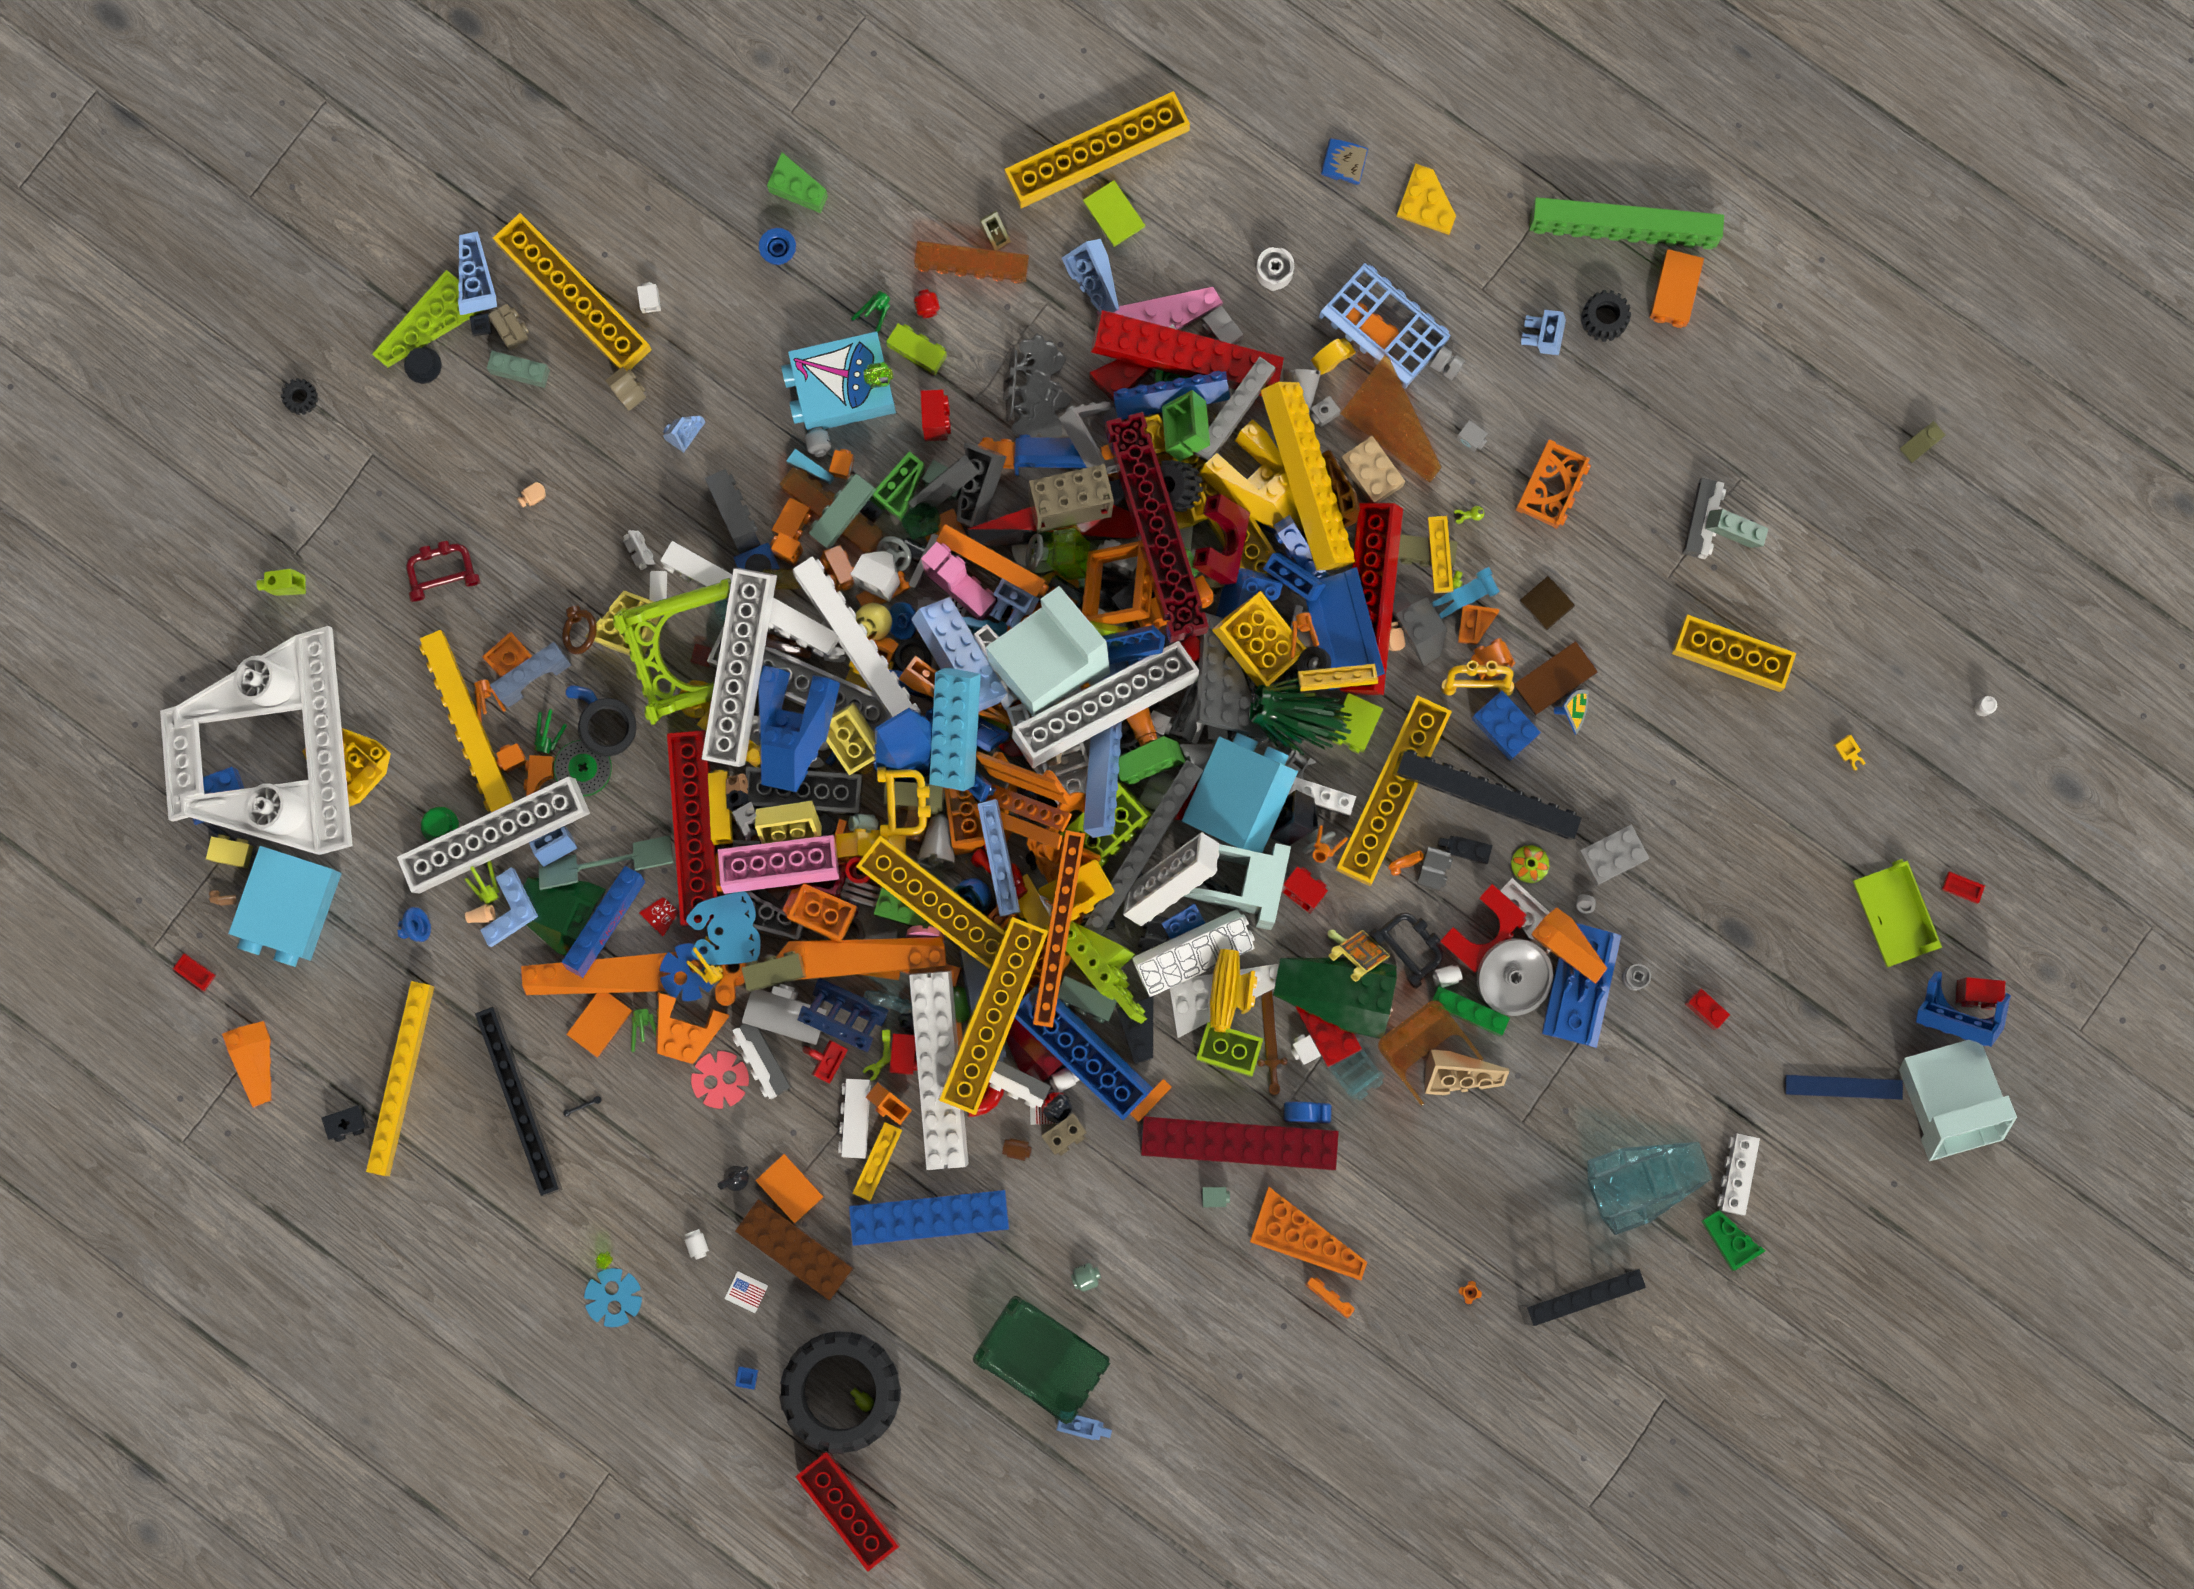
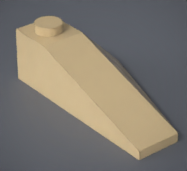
(1453, 1072)

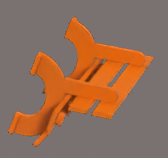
(1045, 785)

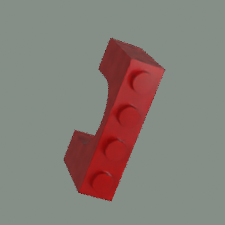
(1509, 916)

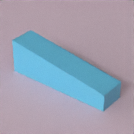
(799, 460)

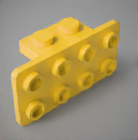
(1090, 889)

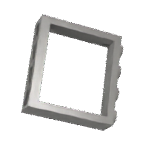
(1080, 435)

